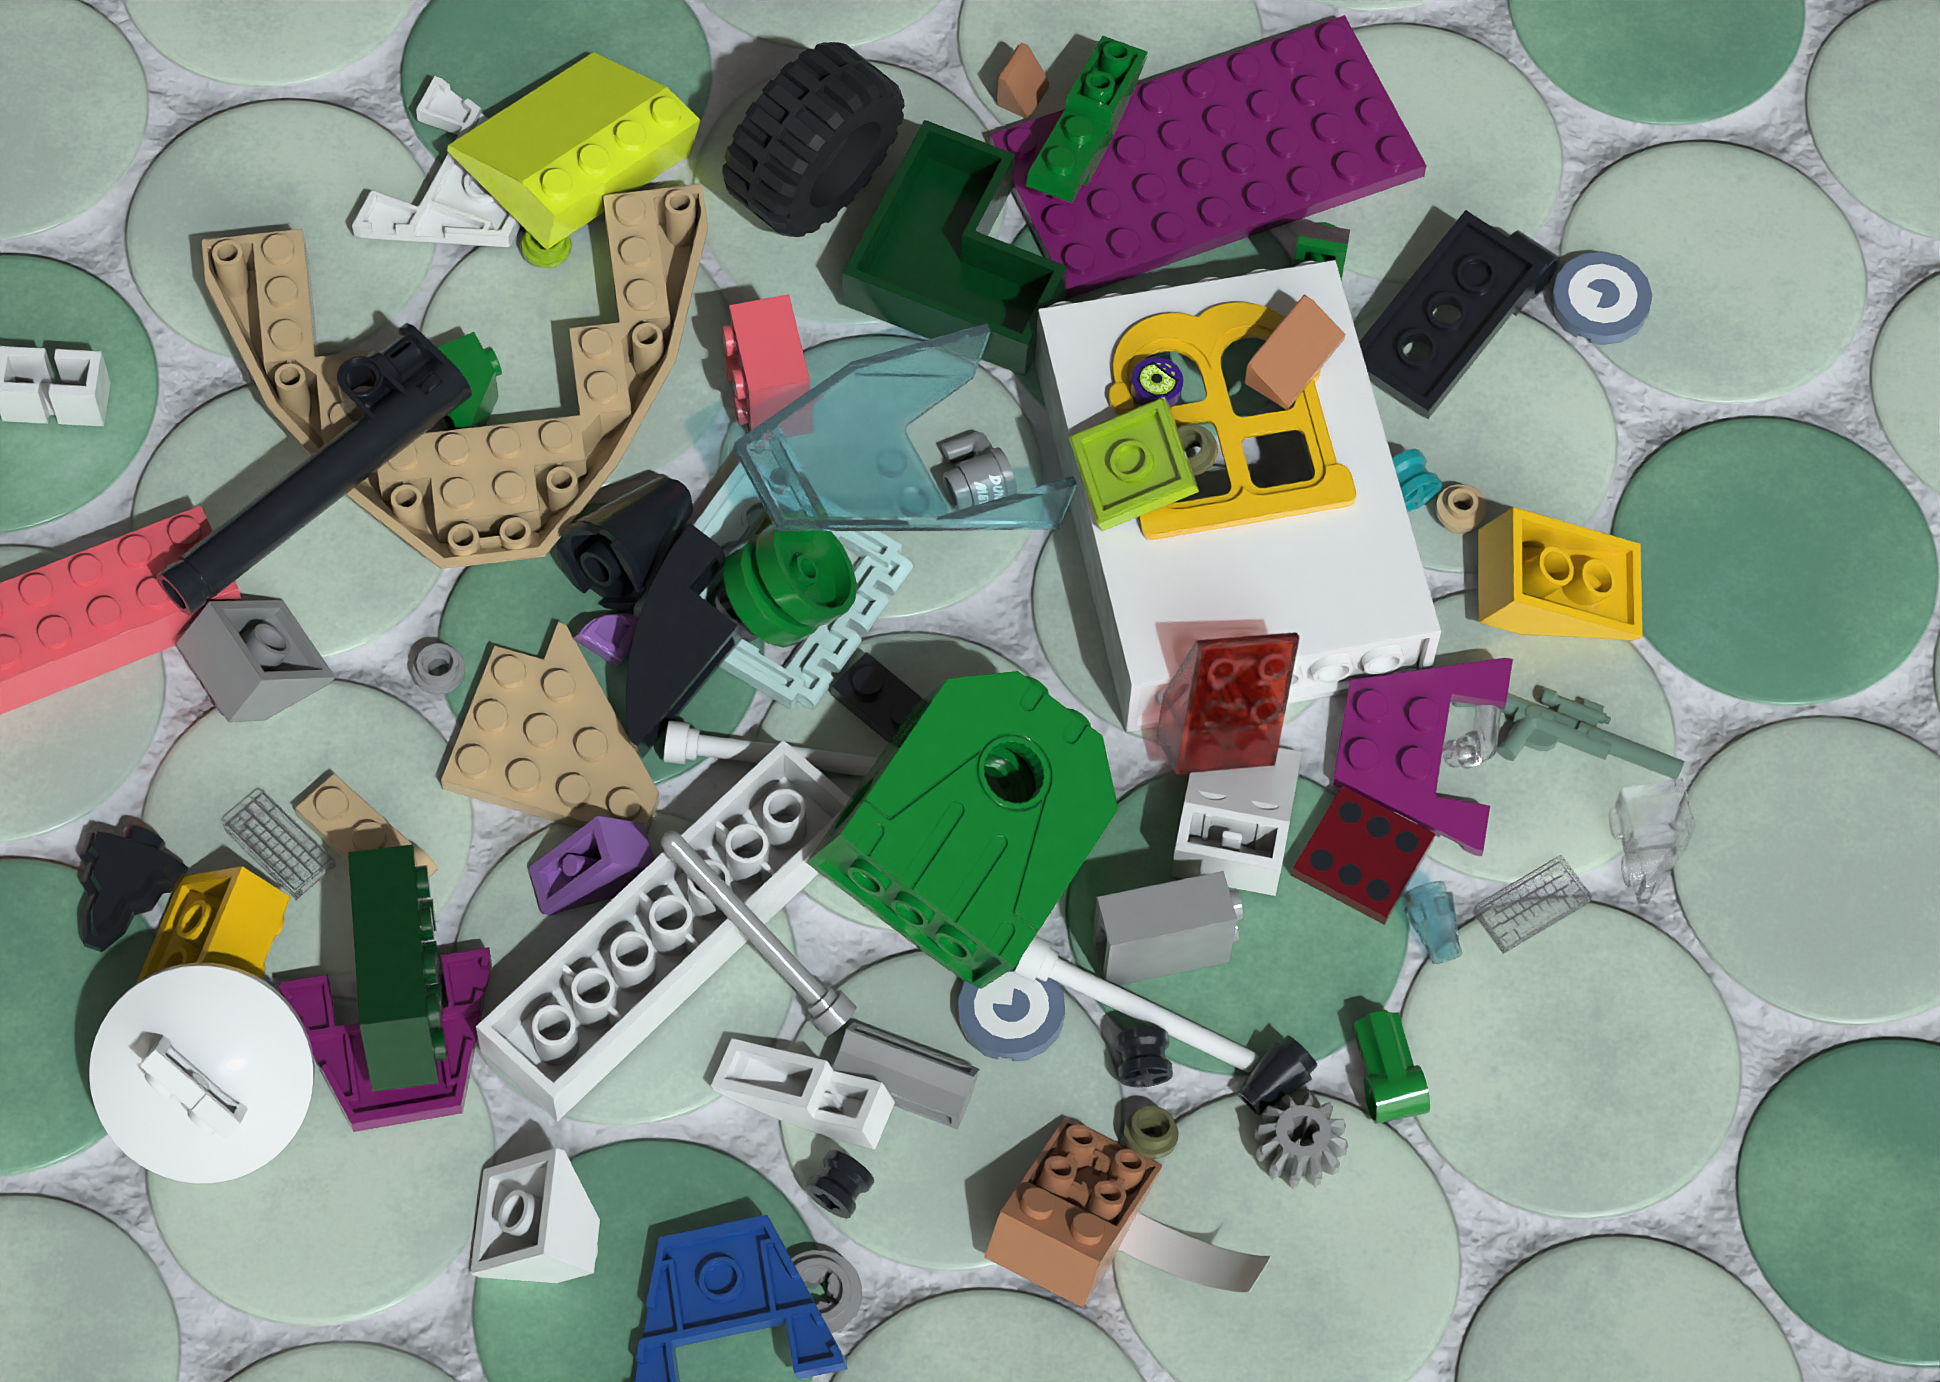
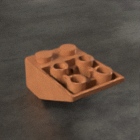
(1072, 1211)

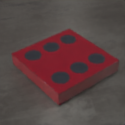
(1363, 854)

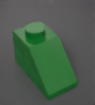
(1322, 243)
(480, 370)

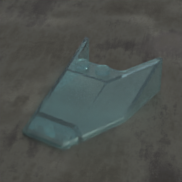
(849, 465)

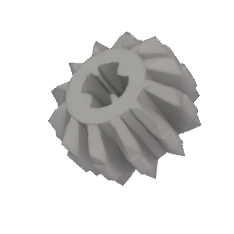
(1311, 1124)

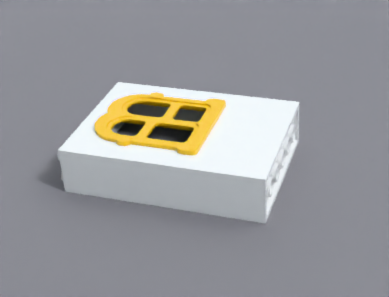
(1279, 559)

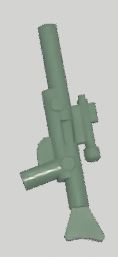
(1576, 727)

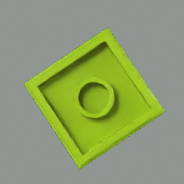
(1133, 464)

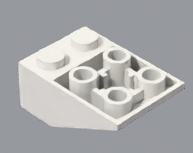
(1238, 824)

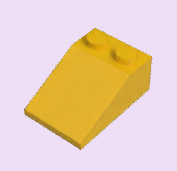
(1558, 579)

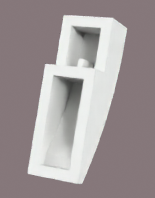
(804, 1092)

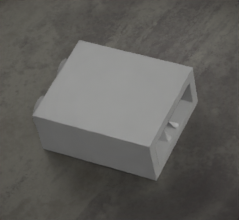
(1166, 928)

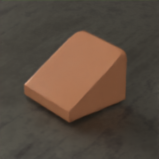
(1021, 83)

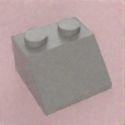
(253, 658)

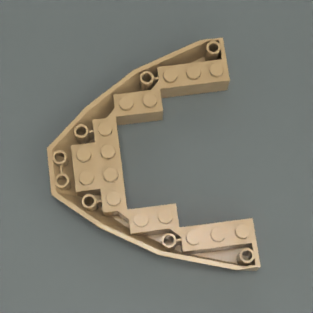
(491, 487)

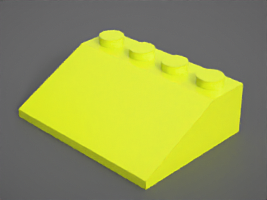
(573, 142)

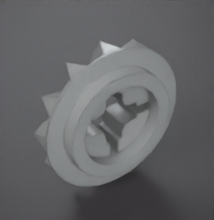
(843, 1285)

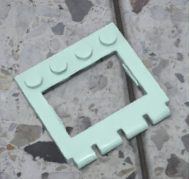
(802, 680)

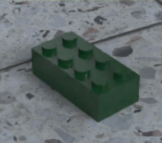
(396, 967)

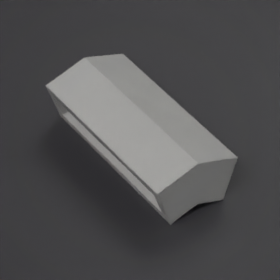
(912, 1075)

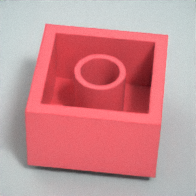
(764, 359)

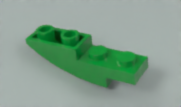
(1088, 120)

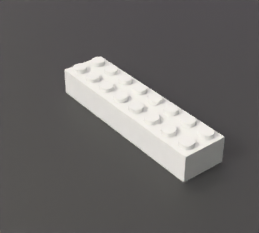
(660, 936)

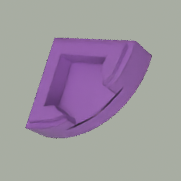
(609, 636)

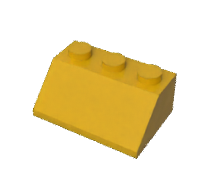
(219, 920)

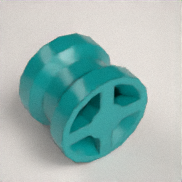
(1415, 481)

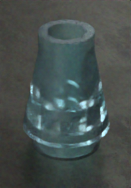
(1434, 919)

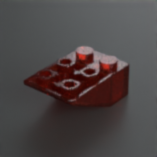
(1228, 703)

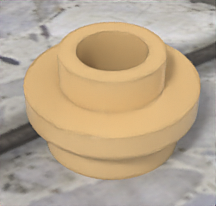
(1459, 520)

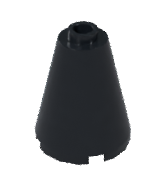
(625, 542)

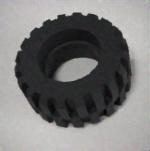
(813, 139)

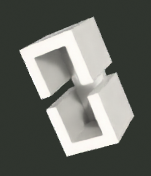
(30, 389)

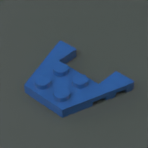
(726, 1285)

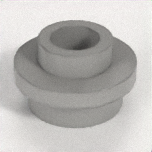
(438, 656)

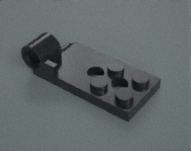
(1480, 276)

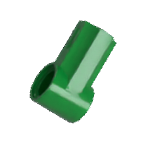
(1392, 1082)

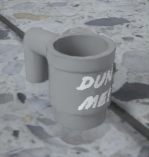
(978, 478)

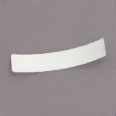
(1191, 1257)

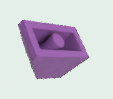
(591, 864)

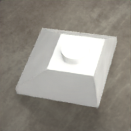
(535, 1221)

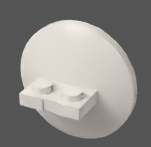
(201, 1072)

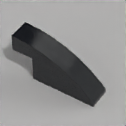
(676, 639)

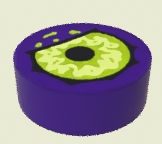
(1156, 379)

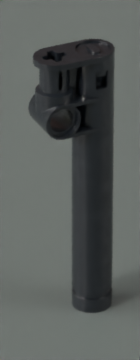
(408, 395)

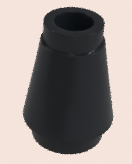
(1279, 1072)

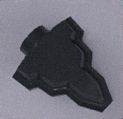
(123, 880)

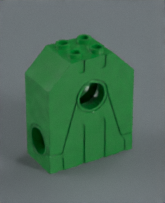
(947, 854)

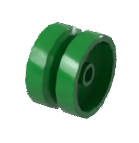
(789, 583)

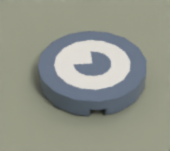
(1601, 297)
(1012, 1016)

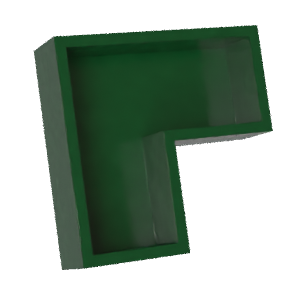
(931, 257)

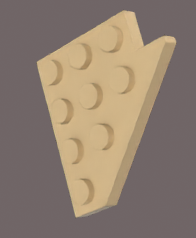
(549, 742)

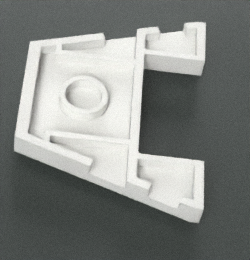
(456, 204)

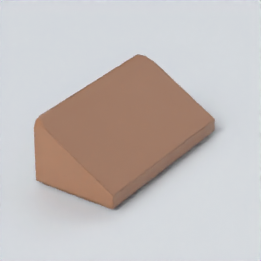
(1294, 353)

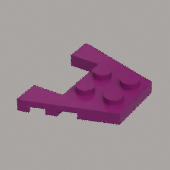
(1397, 738)
(343, 1059)

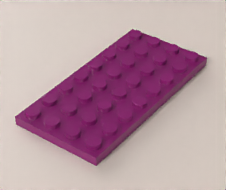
(1221, 157)

